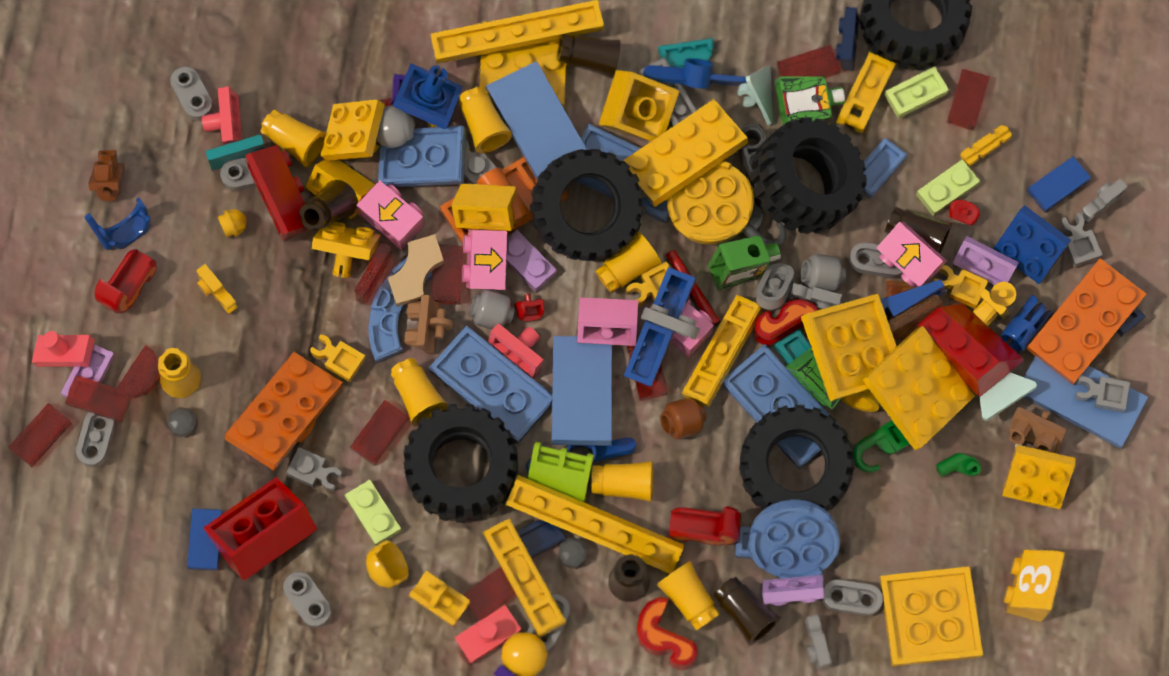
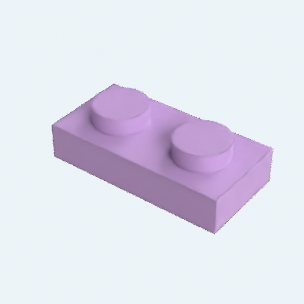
(528, 261)
(984, 261)
(99, 365)
(785, 590)

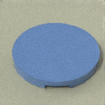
(794, 539)

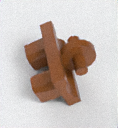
(107, 176)

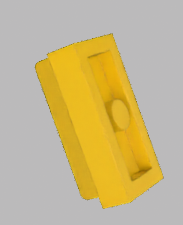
(337, 170)
(484, 207)

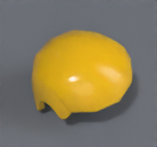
(386, 565)
(524, 654)

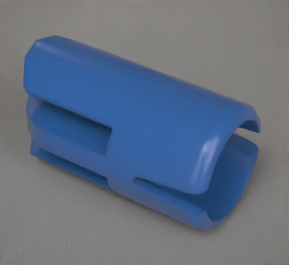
(1026, 324)

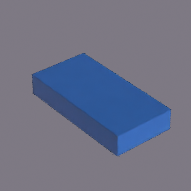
(1059, 184)
(202, 551)

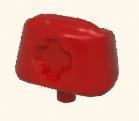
(964, 212)
(529, 310)

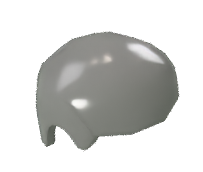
(395, 127)

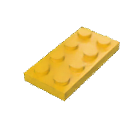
(685, 152)

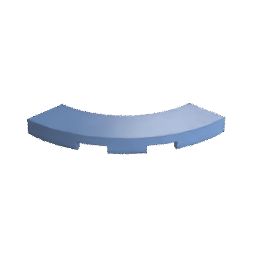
(385, 319)

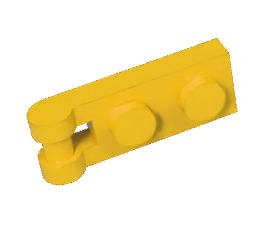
(866, 92)

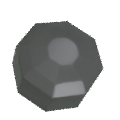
(182, 422)
(572, 553)

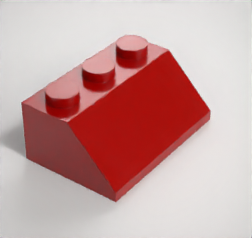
(278, 189)
(971, 347)
(260, 528)

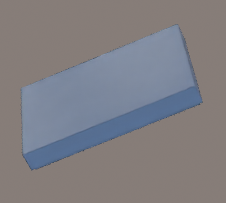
(428, 159)

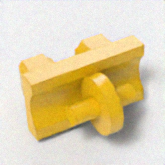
(995, 304)
(439, 598)

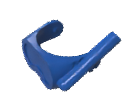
(124, 232)

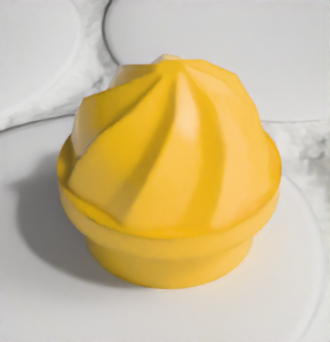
(233, 222)

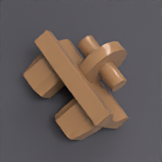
(430, 326)
(1037, 430)

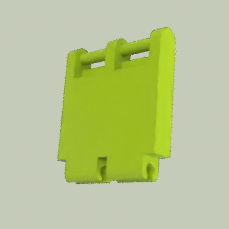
(559, 472)

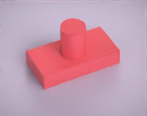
(228, 118)
(518, 349)
(63, 350)
(487, 634)

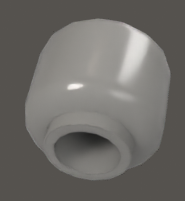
(823, 272)
(491, 308)

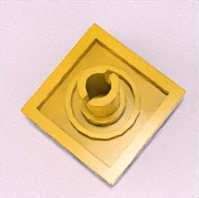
(352, 130)
(346, 244)
(1038, 476)

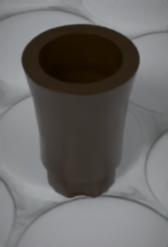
(590, 54)
(331, 204)
(931, 230)
(628, 588)
(746, 610)

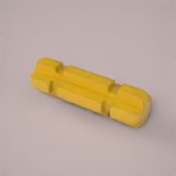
(986, 145)

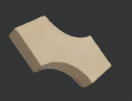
(422, 259)

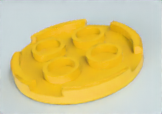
(713, 205)

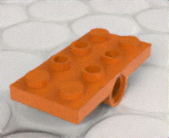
(517, 175)
(1086, 321)
(283, 411)

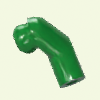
(961, 463)

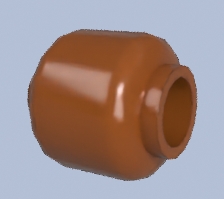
(683, 418)

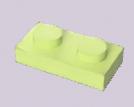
(916, 92)
(947, 187)
(373, 512)

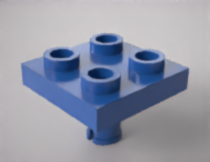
(428, 95)
(1032, 244)

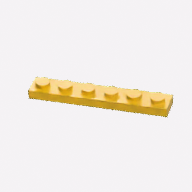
(516, 31)
(594, 524)

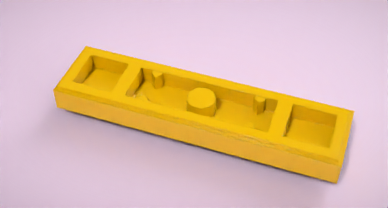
(722, 351)
(524, 577)

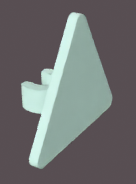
(760, 91)
(1004, 394)

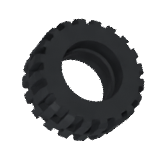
(911, 46)
(831, 156)
(626, 198)
(804, 423)
(460, 425)

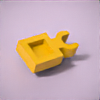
(651, 283)
(211, 285)
(964, 287)
(341, 359)

